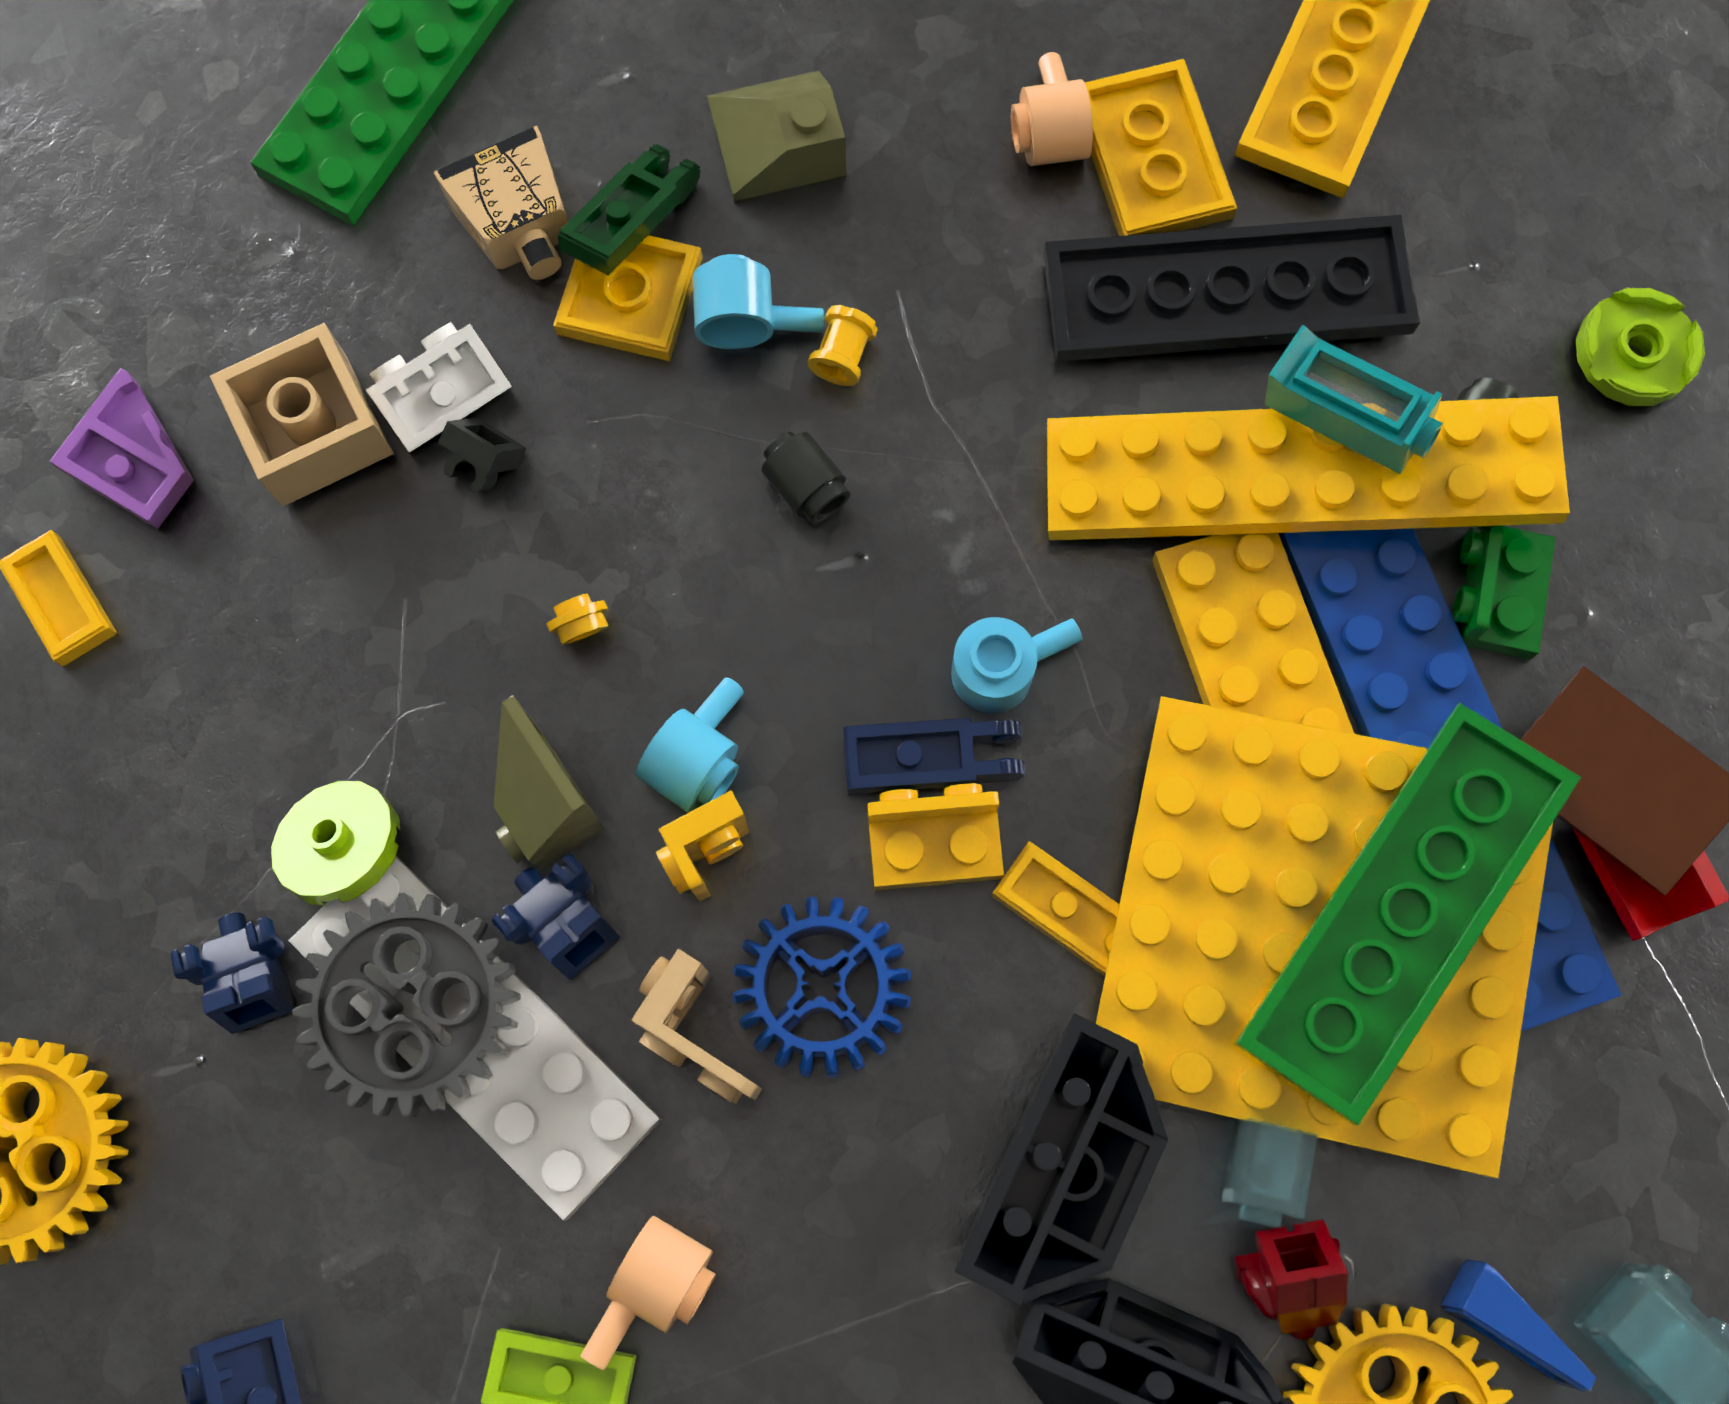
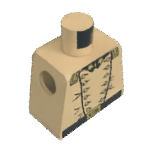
(509, 202)

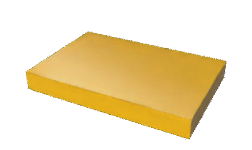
(1156, 152)

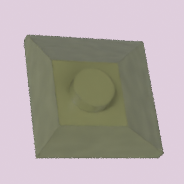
(779, 135)
(536, 794)

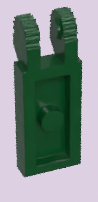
(627, 209)

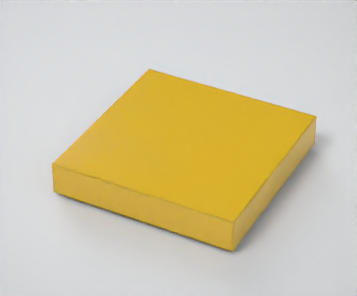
(637, 304)

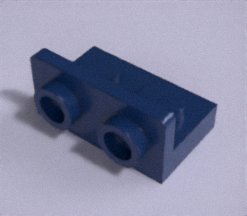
(242, 1369)

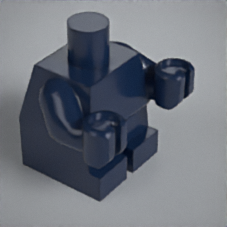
(557, 917)
(239, 973)

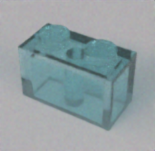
(1660, 1336)

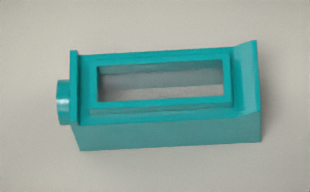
(1353, 402)

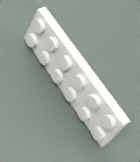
(551, 1099)

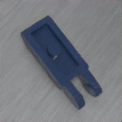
(926, 754)

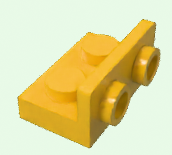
(705, 832)
(935, 837)

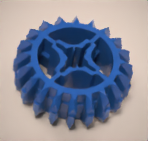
(783, 944)

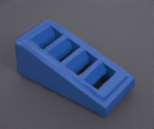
(1500, 1314)

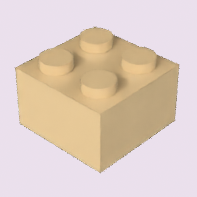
(301, 415)

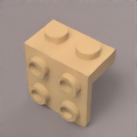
(670, 994)

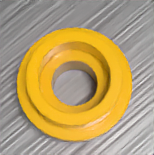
(578, 619)

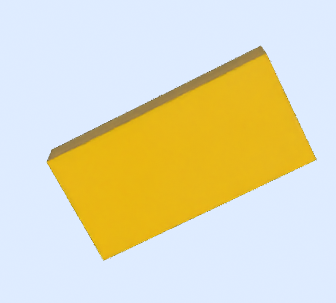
(57, 598)

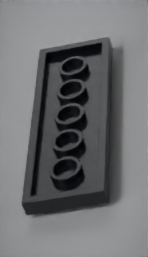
(1229, 287)

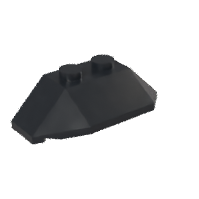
(1069, 1170)
(1128, 1348)

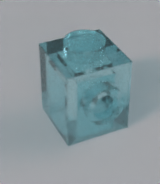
(1269, 1171)

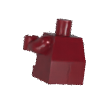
(1296, 1277)

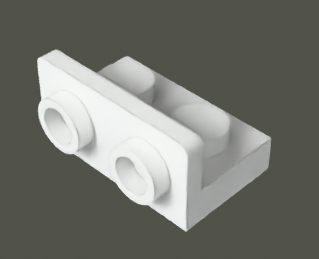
(437, 386)

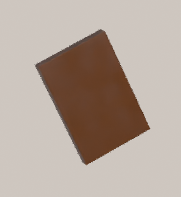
(1641, 786)

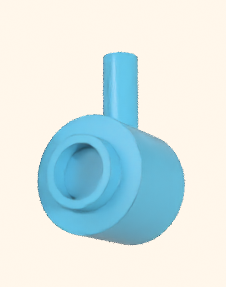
(736, 305)
(999, 659)
(689, 757)

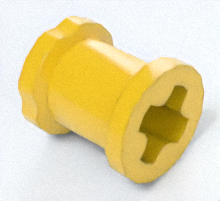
(842, 345)

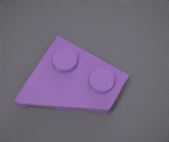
(125, 453)

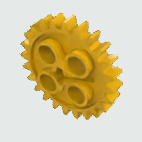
(67, 1117)
(1344, 1366)

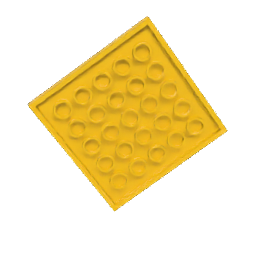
(1223, 877)

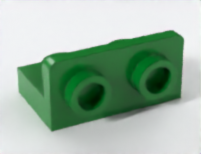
(1504, 589)

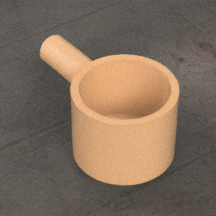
(1053, 118)
(657, 1281)

